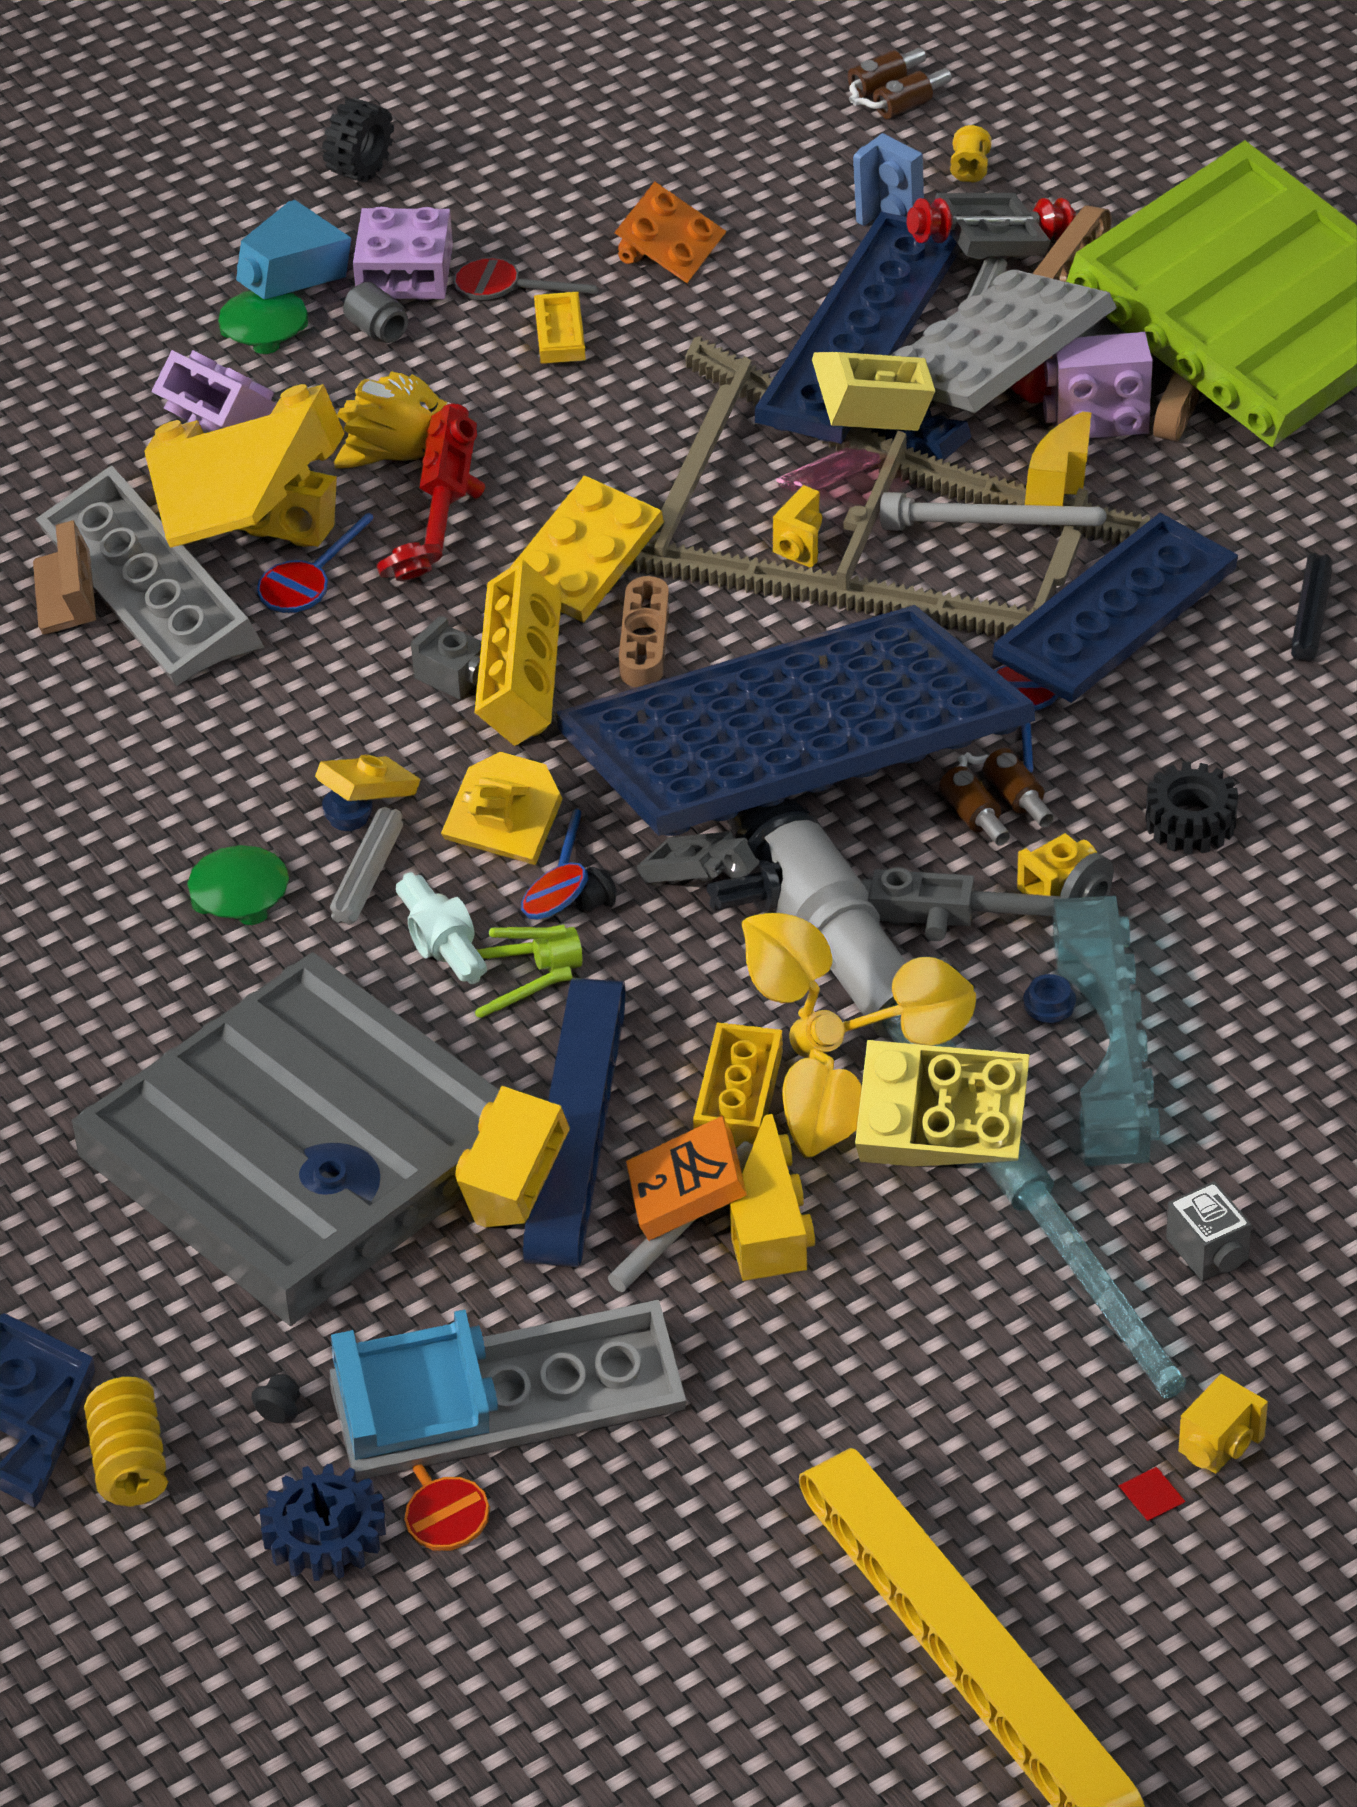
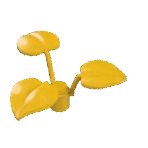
(783, 963)

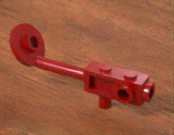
(446, 479)

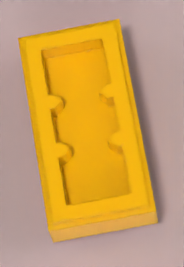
(559, 327)
(367, 778)

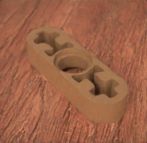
(650, 645)

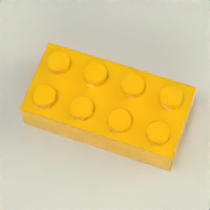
(740, 1078)

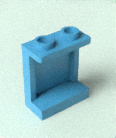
(413, 1387)

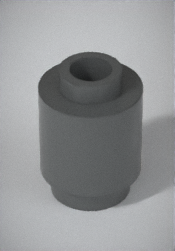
(375, 312)

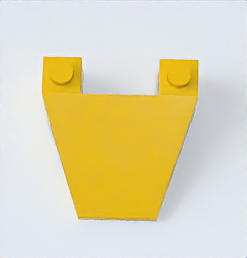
(240, 471)

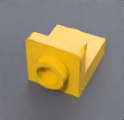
(797, 527)

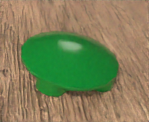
(261, 321)
(238, 883)

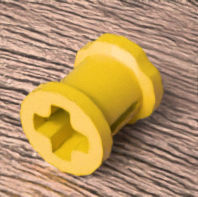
(970, 147)

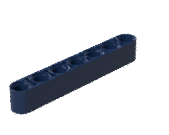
(583, 1089)

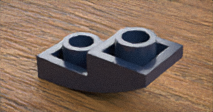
(935, 436)

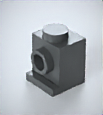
(446, 658)

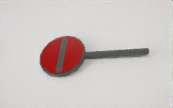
(495, 277)

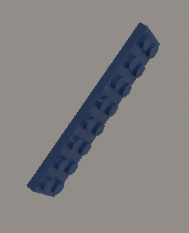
(863, 313)

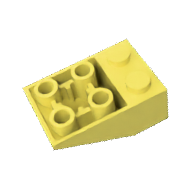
(940, 1105)

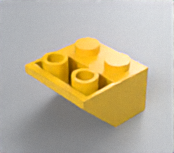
(510, 1157)

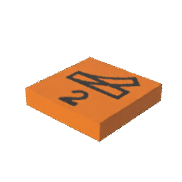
(685, 1178)

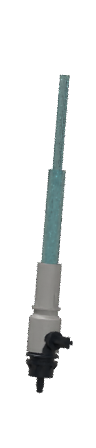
(810, 879)

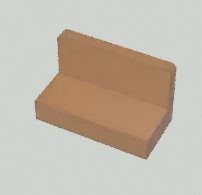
(64, 582)

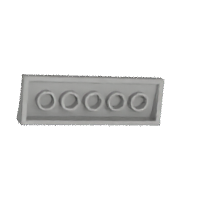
(152, 588)
(557, 1384)

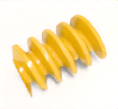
(126, 1441)

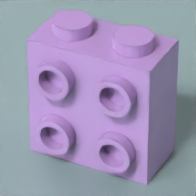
(404, 251)
(1101, 377)
(210, 393)

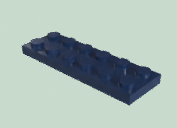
(1114, 607)

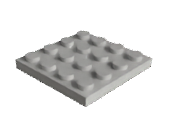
(1004, 335)

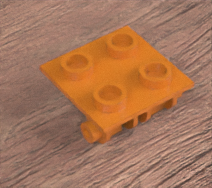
(667, 233)

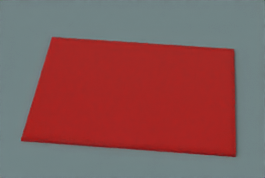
(1151, 1493)

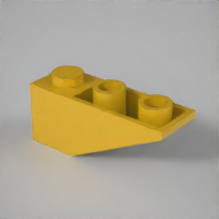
(767, 1223)

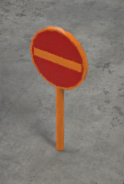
(446, 1511)

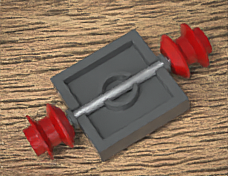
(990, 223)

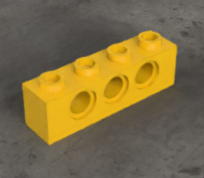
(518, 653)

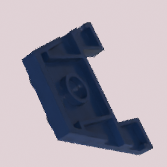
(38, 1404)

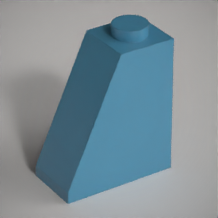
(292, 252)

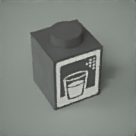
(1208, 1231)

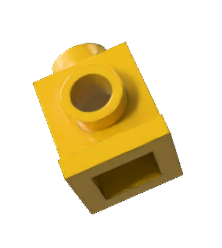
(1050, 865)
(1221, 1424)

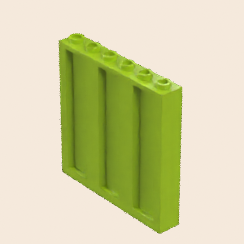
(1239, 289)

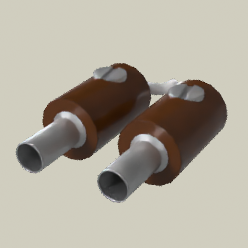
(891, 86)
(978, 806)

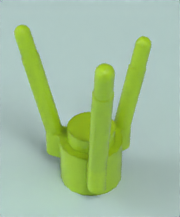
(553, 949)

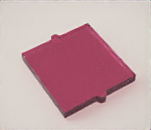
(829, 469)

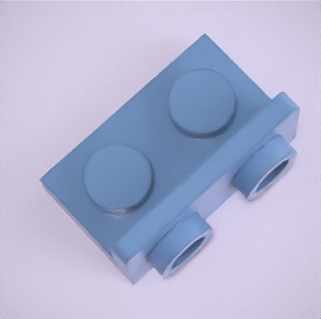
(886, 178)

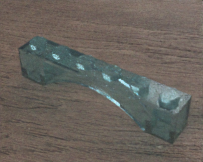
(1113, 1103)

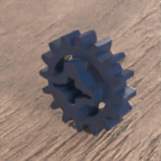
(323, 1522)

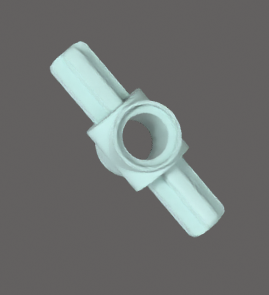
(441, 928)

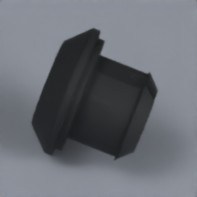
(597, 891)
(277, 1399)

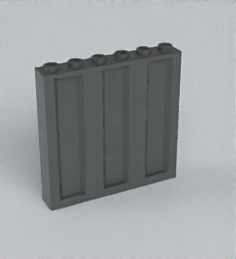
(223, 1121)

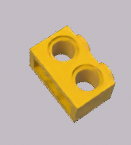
(291, 523)

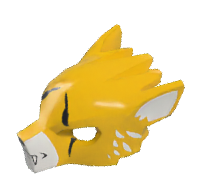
(387, 420)

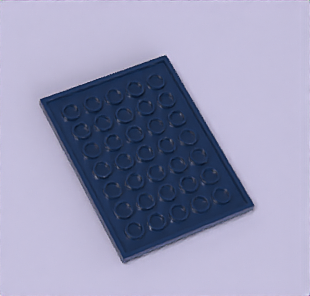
(792, 719)

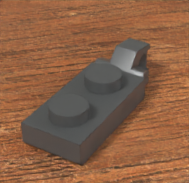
(698, 857)

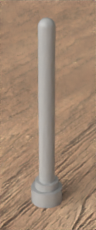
(901, 511)

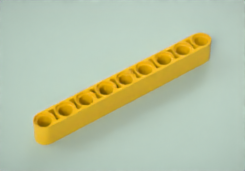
(964, 1637)

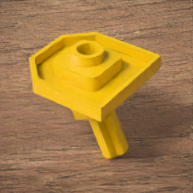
(504, 807)

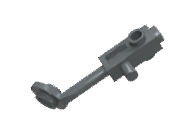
(952, 898)

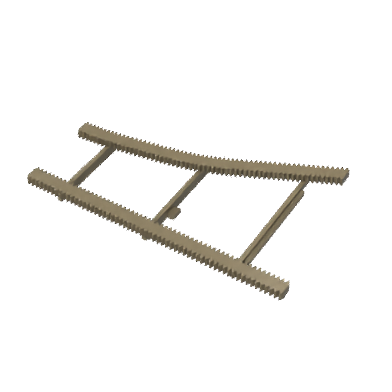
(741, 378)

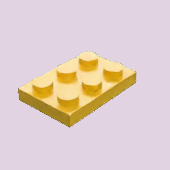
(590, 543)

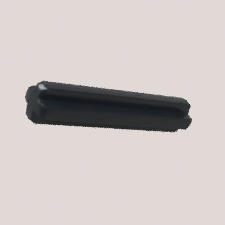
(1311, 607)

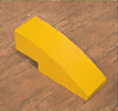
(1059, 462)

